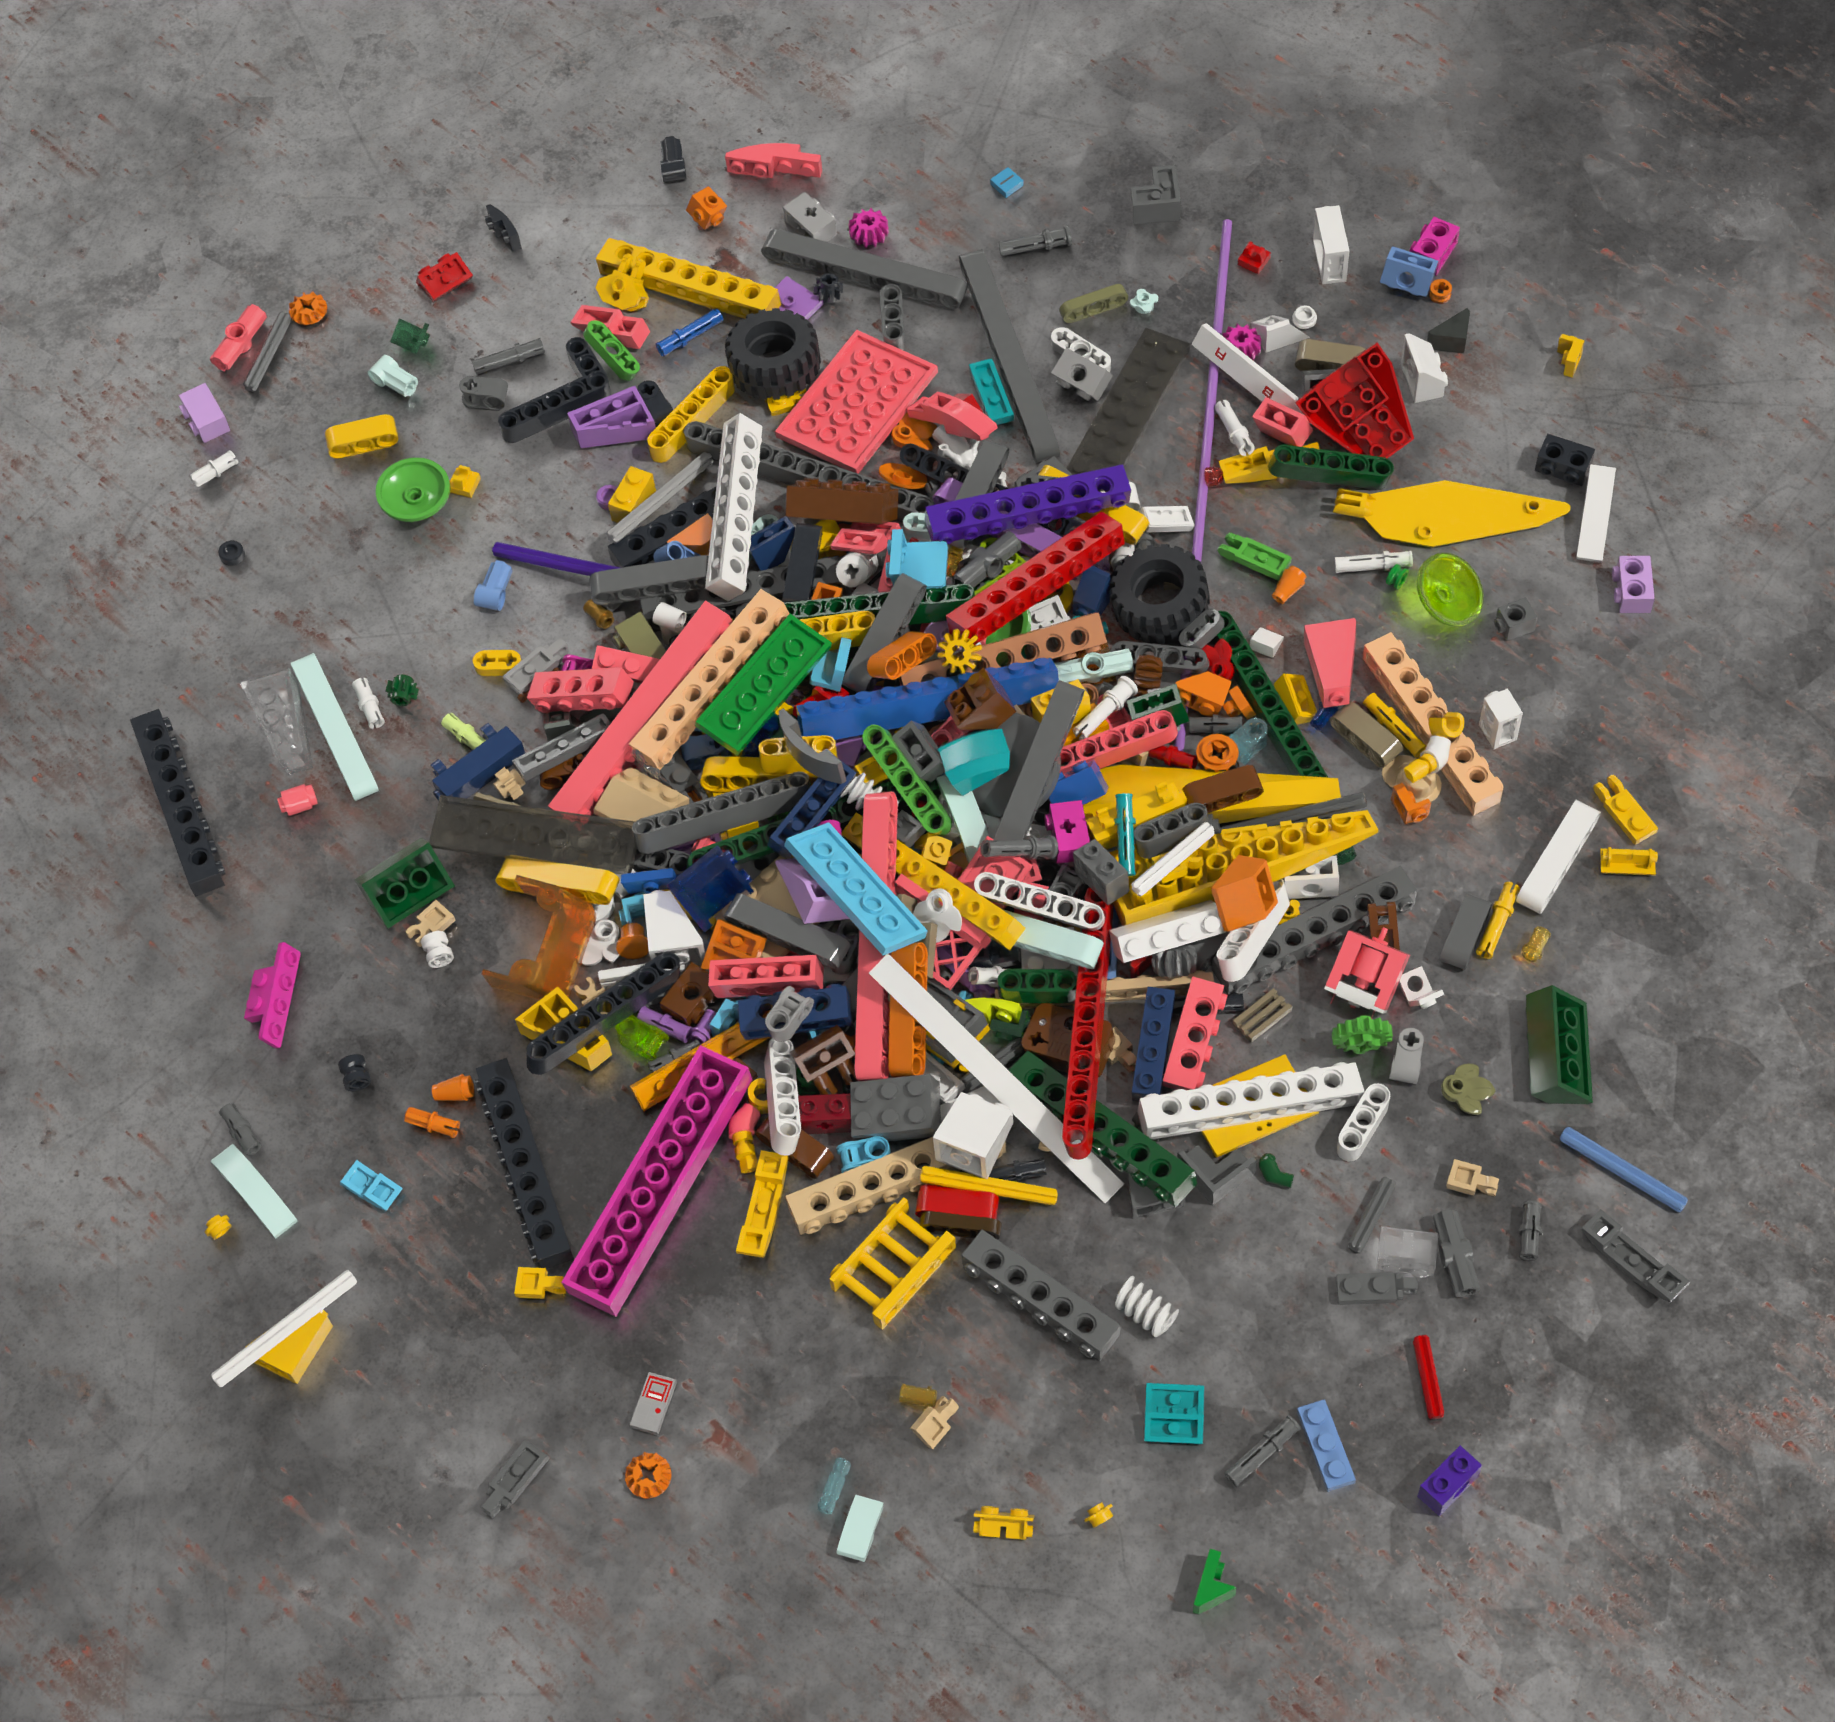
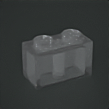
(1407, 1251)

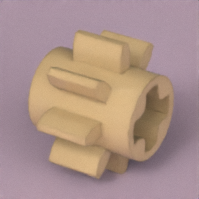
(509, 783)

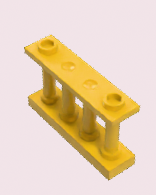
(902, 1288)

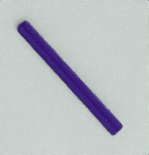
(548, 559)

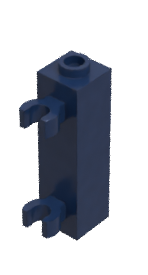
(479, 765)

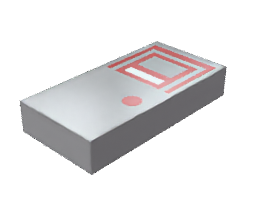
(653, 1403)

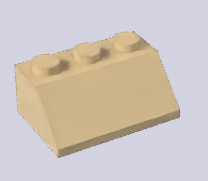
(637, 796)

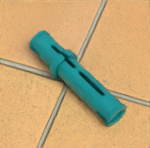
(1124, 802)

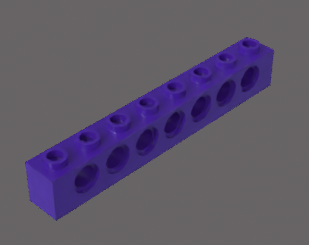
(1037, 495)

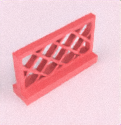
(968, 933)

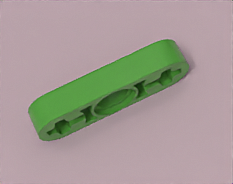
(596, 341)

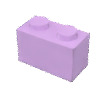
(204, 413)

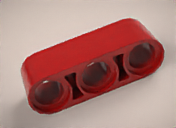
(956, 1201)

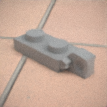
(540, 660)

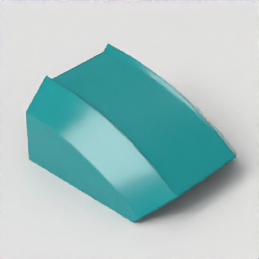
(975, 759)

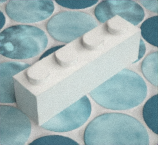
(1166, 931)

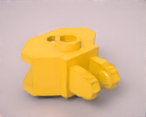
(623, 289)

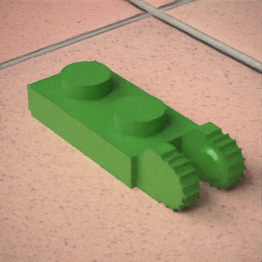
(1255, 555)

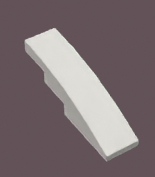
(1596, 513)

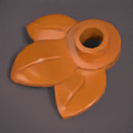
(913, 431)

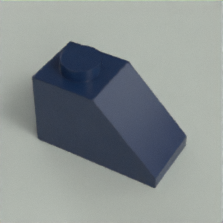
(772, 544)
(1092, 592)

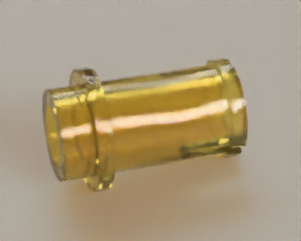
(1533, 949)
(918, 1395)

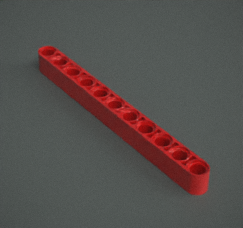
(1086, 1031)

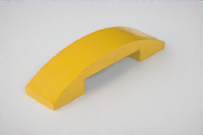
(763, 1205)

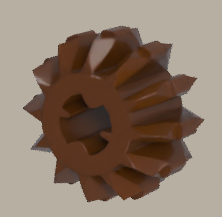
(1147, 673)

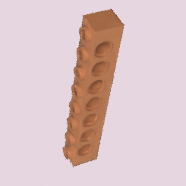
(1088, 625)

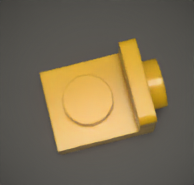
(1572, 350)
(934, 848)

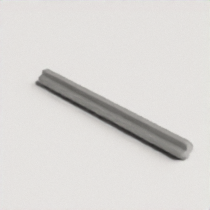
(660, 497)

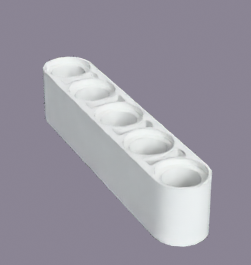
(1558, 857)
(1027, 895)
(1246, 943)
(782, 1097)

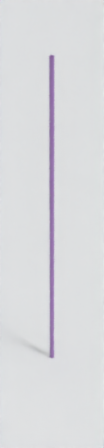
(1208, 425)

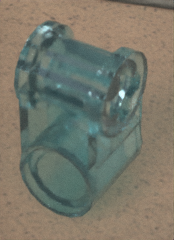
(1250, 739)

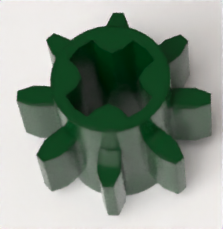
(402, 690)

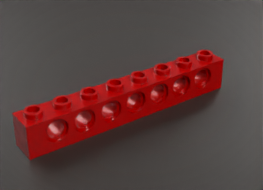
(1037, 577)

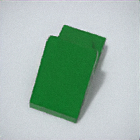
(1210, 1591)

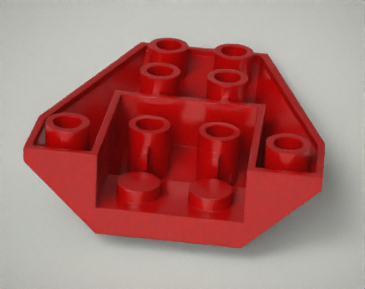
(1360, 406)

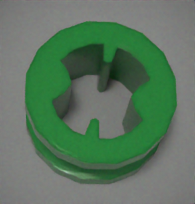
(1397, 576)

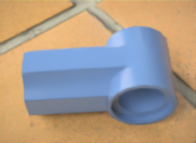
(492, 591)

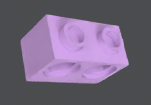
(1638, 584)

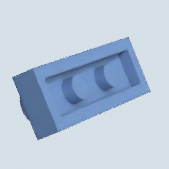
(1326, 1445)

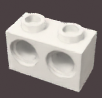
(1500, 718)

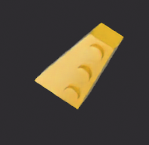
(551, 1011)

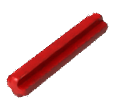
(1428, 1377)

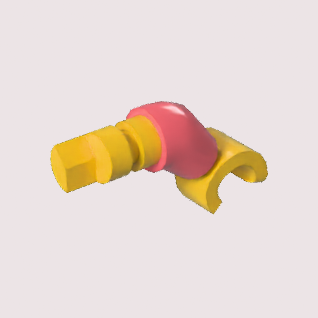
(743, 1123)

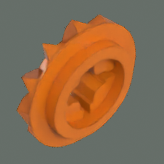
(307, 316)
(1221, 744)
(647, 1488)

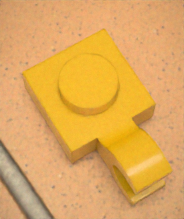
(535, 1281)

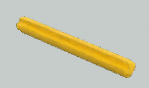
(997, 1186)

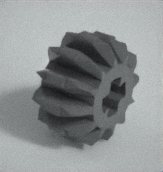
(1175, 961)

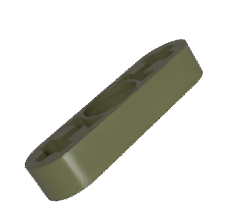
(1105, 299)

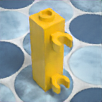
(1145, 808)

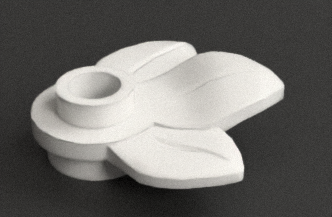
(945, 916)
(602, 946)

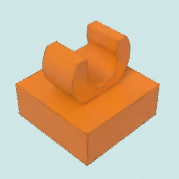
(1238, 704)

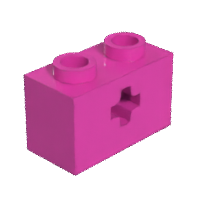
(1069, 818)

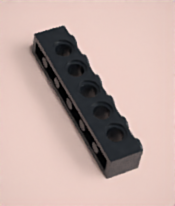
(665, 526)

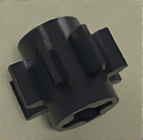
(828, 288)

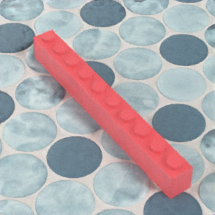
(612, 750)

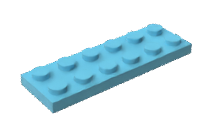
(856, 888)

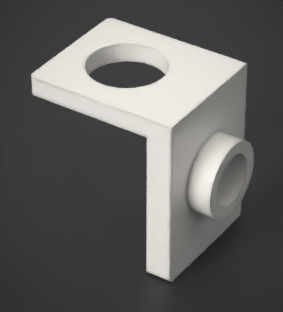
(1425, 996)

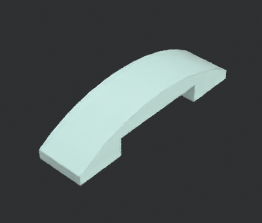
(965, 816)
(254, 1190)

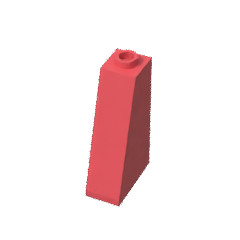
(1331, 657)

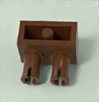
(821, 1055)

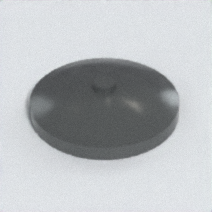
(1019, 735)

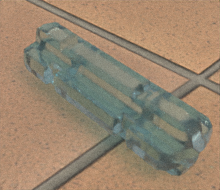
(834, 1486)

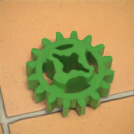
(1362, 1034)

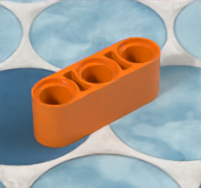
(901, 655)

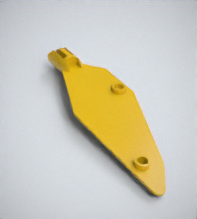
(1447, 512)

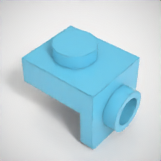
(632, 908)

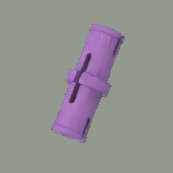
(665, 1023)

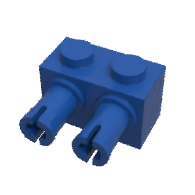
(1080, 783)

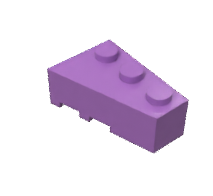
(612, 420)

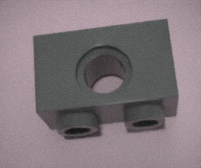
(920, 751)

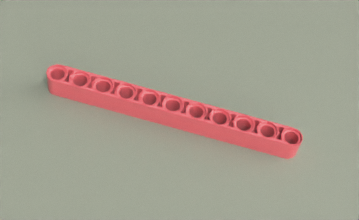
(873, 1007)

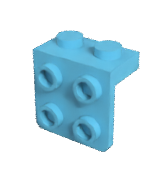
(917, 559)

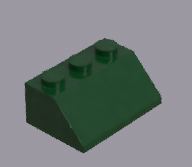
(404, 882)

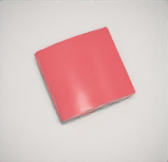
(864, 537)

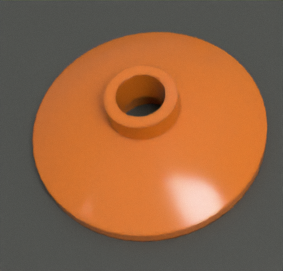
(902, 476)

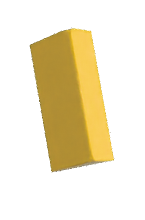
(1296, 697)

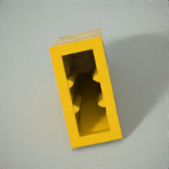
(296, 1351)

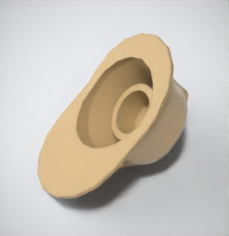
(1426, 788)

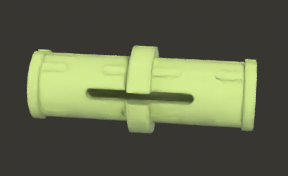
(463, 732)

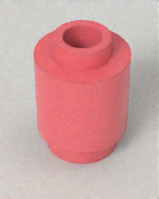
(297, 799)

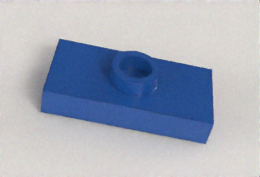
(648, 880)

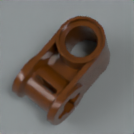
(558, 775)

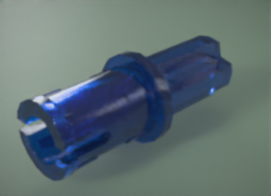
(1322, 716)

